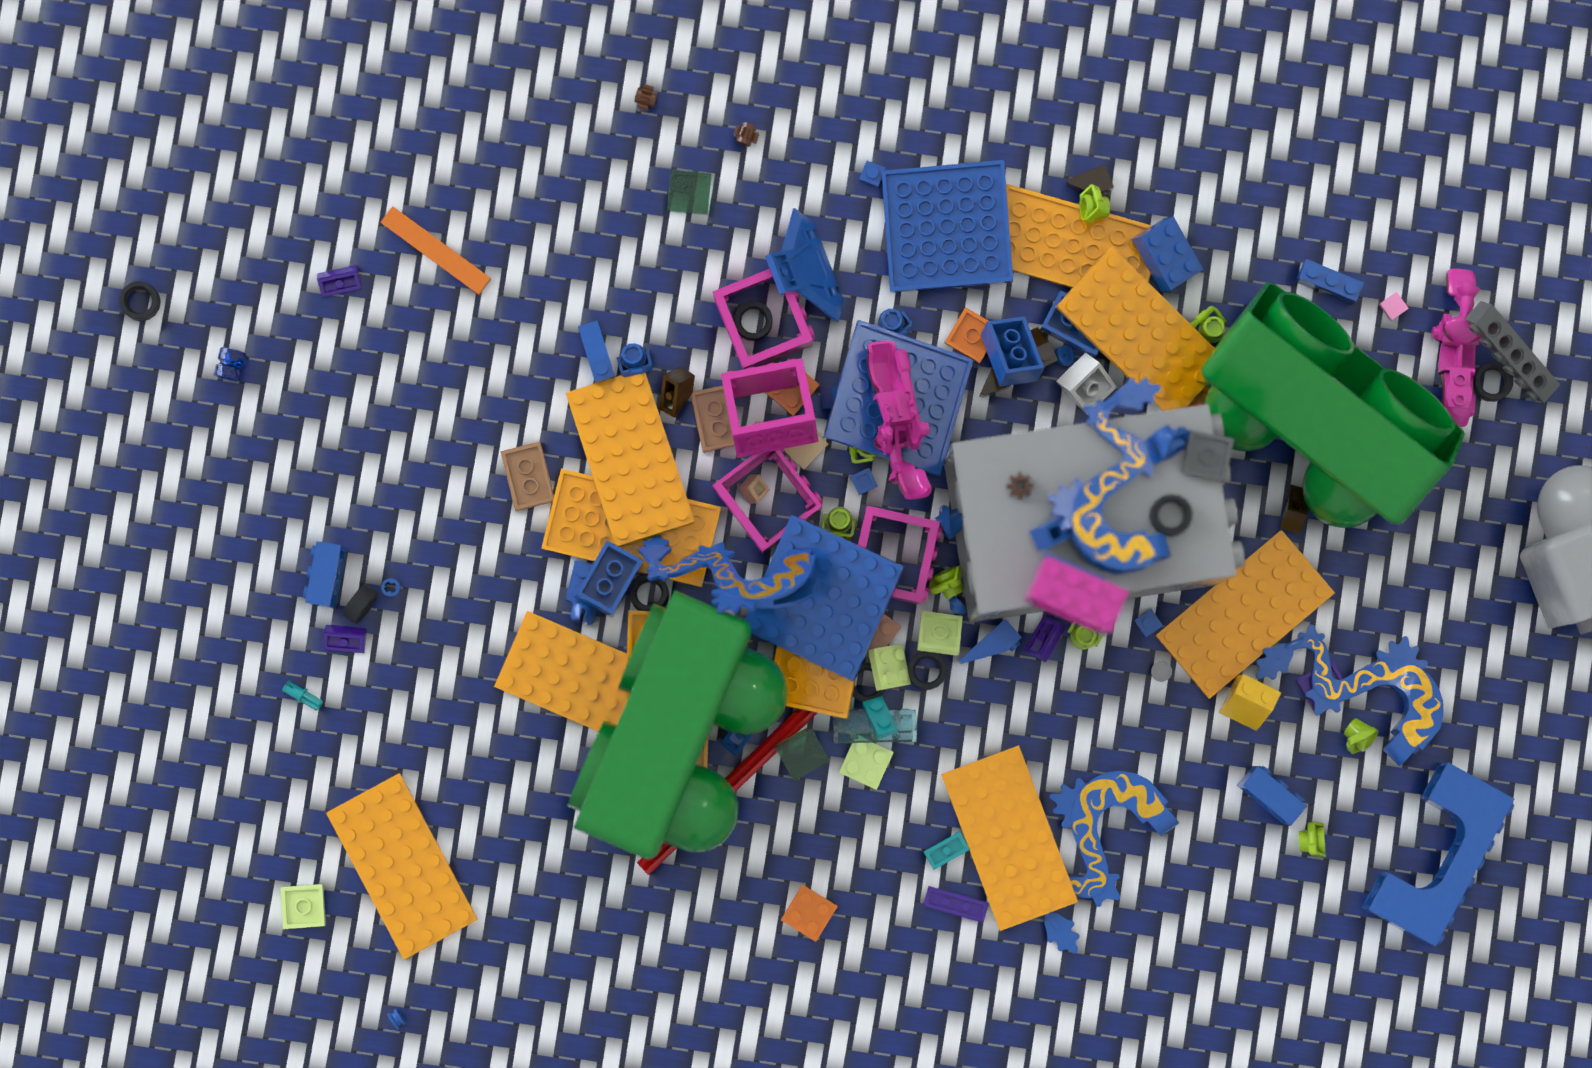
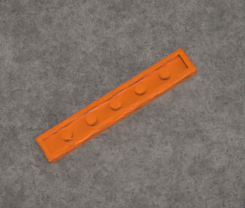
(435, 250)

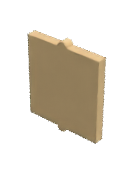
(805, 454)

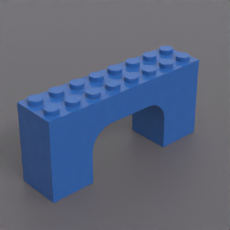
(1478, 816)

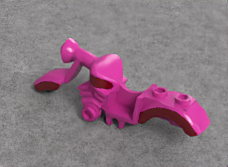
(1458, 348)
(900, 415)

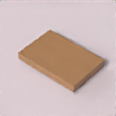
(712, 419)
(527, 476)

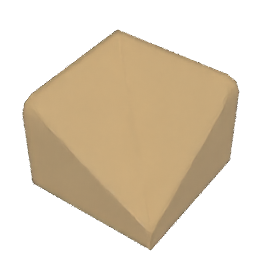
(753, 488)

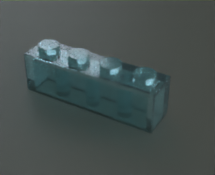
(859, 730)

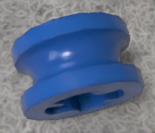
(389, 593)
(396, 1018)

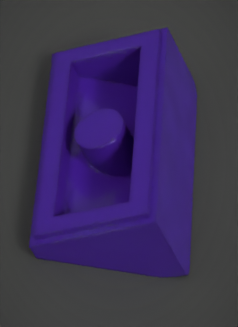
(339, 281)
(344, 638)
(1044, 638)

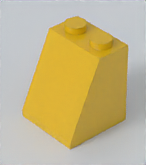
(1249, 702)

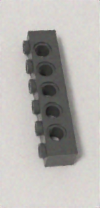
(1511, 352)

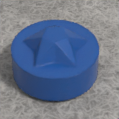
(1064, 355)
(956, 606)

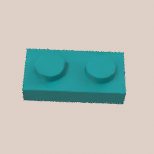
(879, 717)
(946, 850)

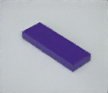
(955, 904)

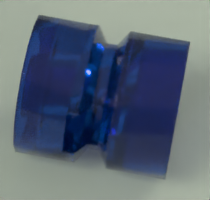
(229, 364)

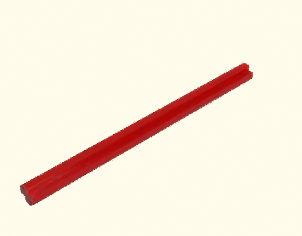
(745, 770)

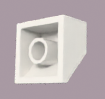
(1086, 382)

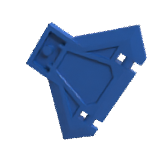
(805, 267)

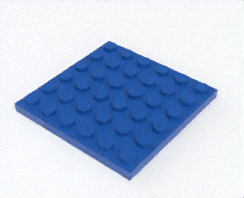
(947, 226)
(938, 388)
(846, 606)

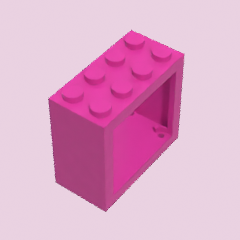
(803, 340)
(776, 433)
(790, 470)
(932, 527)
(1076, 596)

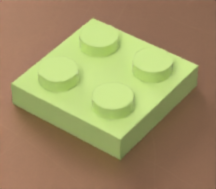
(940, 633)
(889, 667)
(866, 763)
(303, 906)

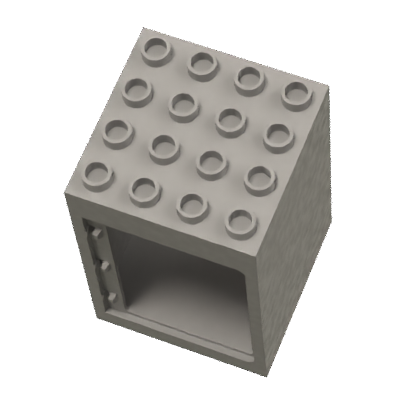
(996, 541)

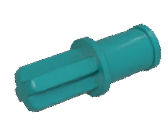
(302, 695)

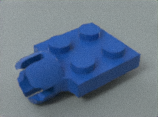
(578, 575)

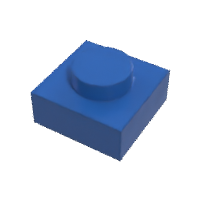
(872, 174)
(864, 481)
(1148, 623)

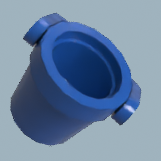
(894, 321)
(634, 359)
(1169, 440)
(950, 521)

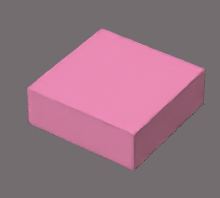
(1393, 306)

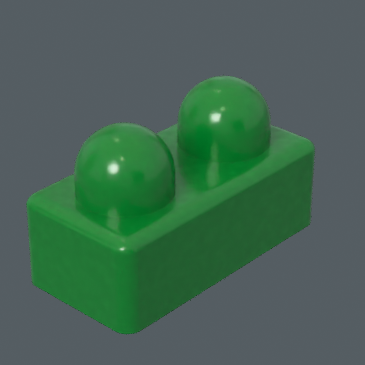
(1366, 429)
(644, 771)

